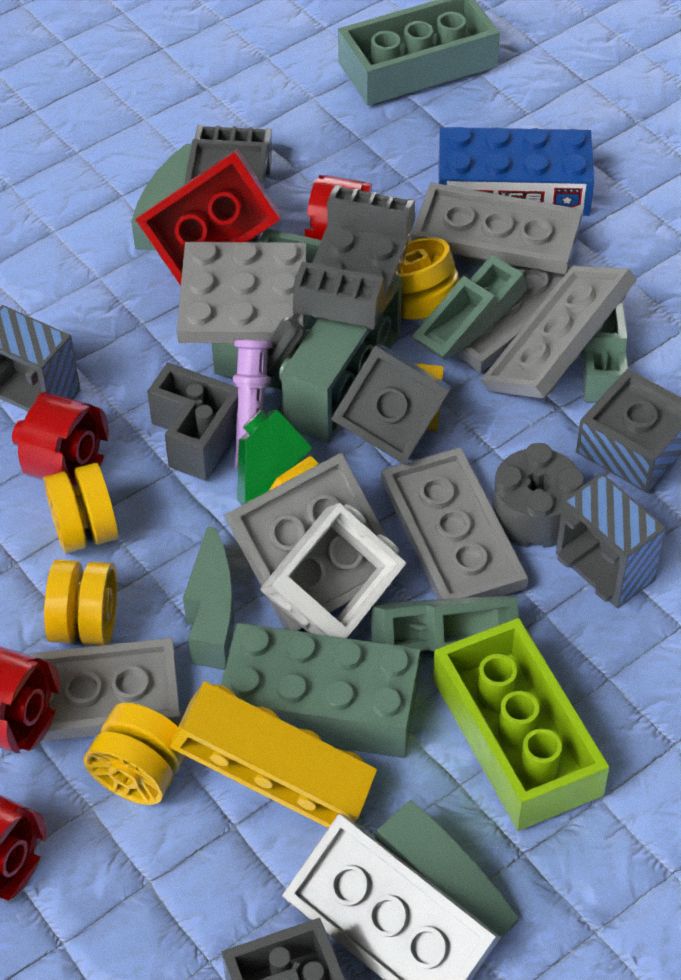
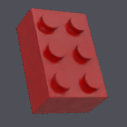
(215, 206)

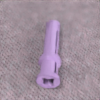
(251, 381)

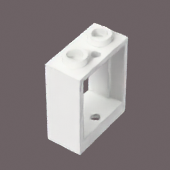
(305, 609)

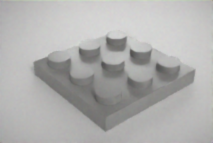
(237, 290)
(279, 518)

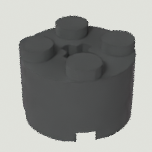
(531, 494)

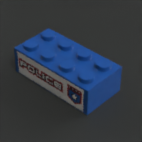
(520, 163)

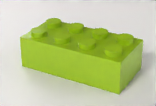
(519, 724)

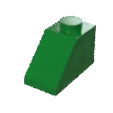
(266, 452)

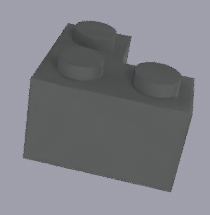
(197, 417)
(290, 954)

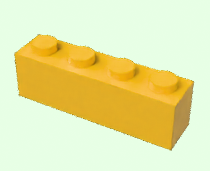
(272, 756)

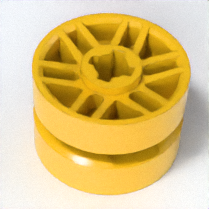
(426, 276)
(81, 508)
(80, 602)
(134, 754)

